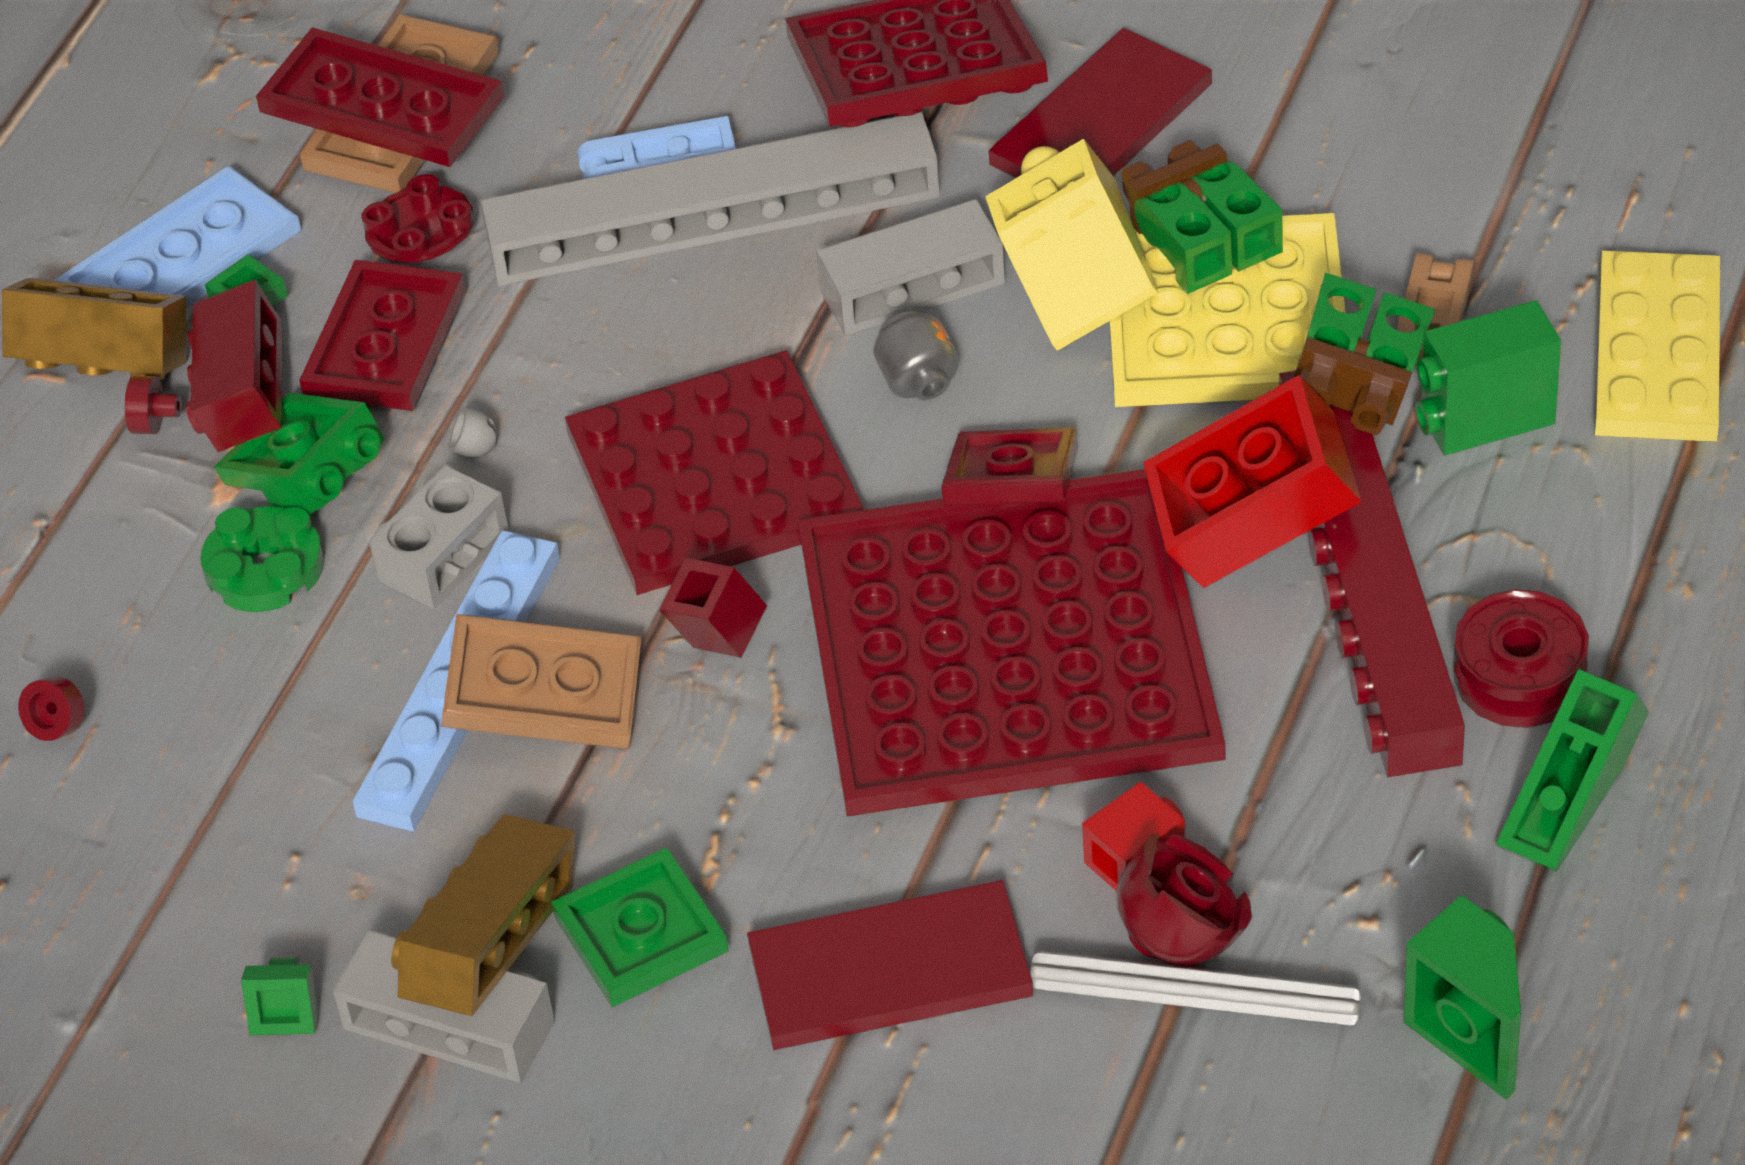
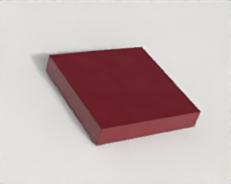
(1010, 466)

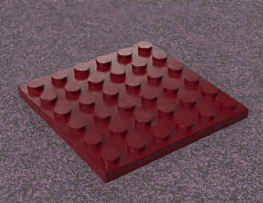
(1005, 645)

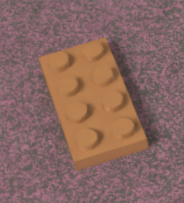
(380, 167)

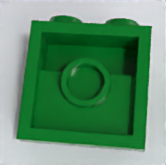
(308, 456)

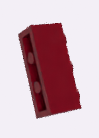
(235, 367)

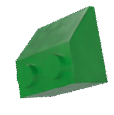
(1467, 992)

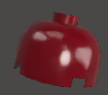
(1179, 902)

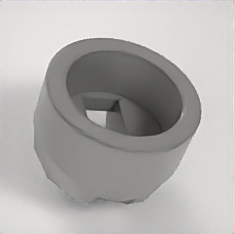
(472, 434)

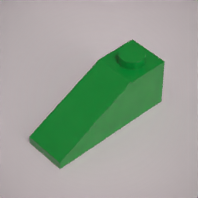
(1573, 769)

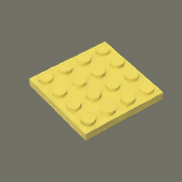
(1229, 334)

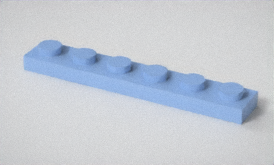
(418, 746)

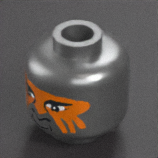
(915, 354)

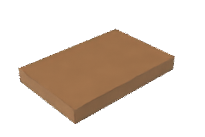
(541, 681)

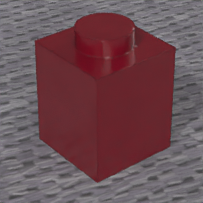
(713, 607)

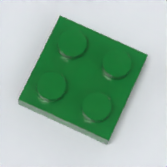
(639, 927)

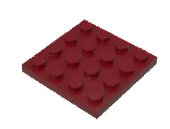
(912, 55)
(710, 469)

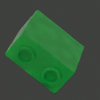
(1489, 378)

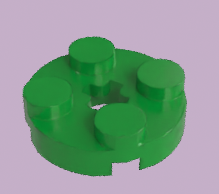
(255, 531)

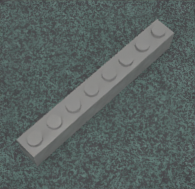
(710, 198)

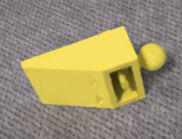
(1071, 241)

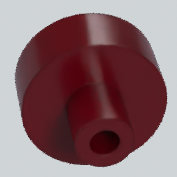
(148, 405)
(51, 708)

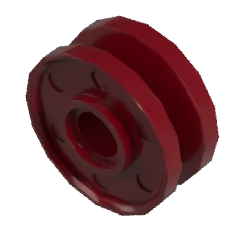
(1518, 656)

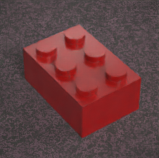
(1251, 482)

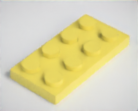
(1658, 346)

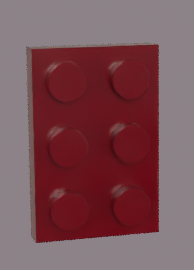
(383, 334)

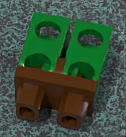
(1203, 214)
(1356, 371)

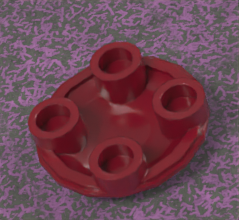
(418, 221)

